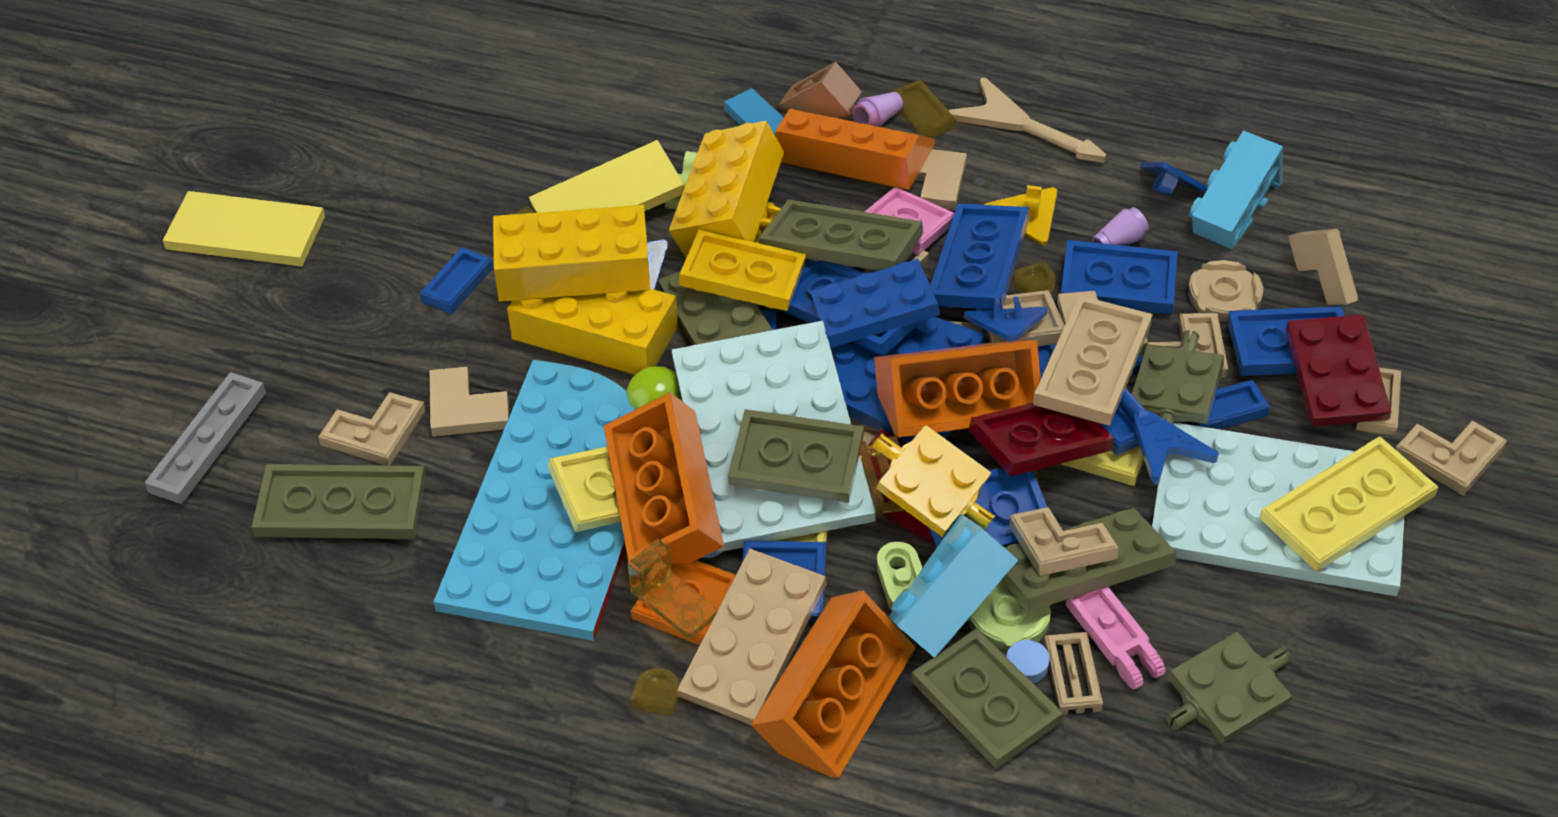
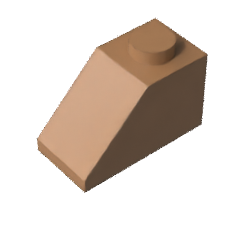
(824, 93)

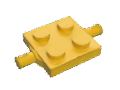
(933, 480)

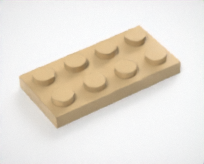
(1093, 360)
(752, 636)

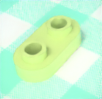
(899, 580)

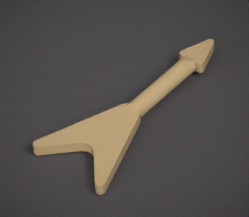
(1005, 114)

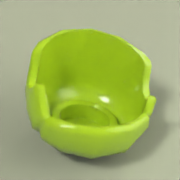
(652, 384)

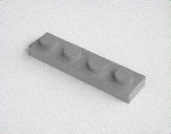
(205, 438)

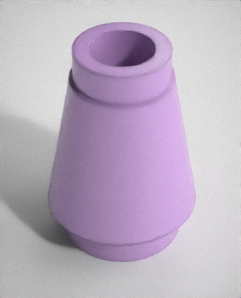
(877, 109)
(1123, 229)

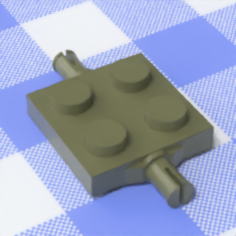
(1179, 381)
(1229, 688)

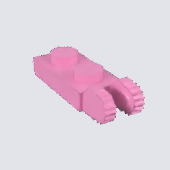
(1116, 634)

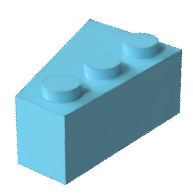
(1237, 189)
(951, 585)

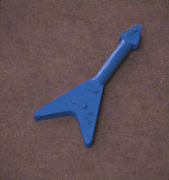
(1161, 438)

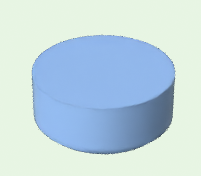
(1030, 659)

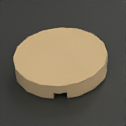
(1224, 288)

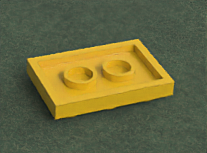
(742, 270)

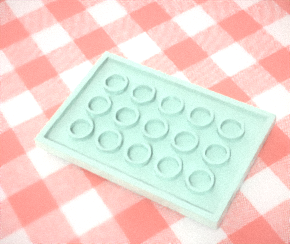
(772, 373)
(1215, 510)

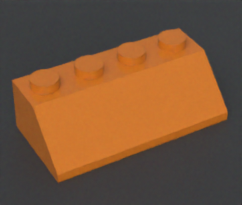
(852, 148)
(955, 384)
(663, 480)
(834, 684)

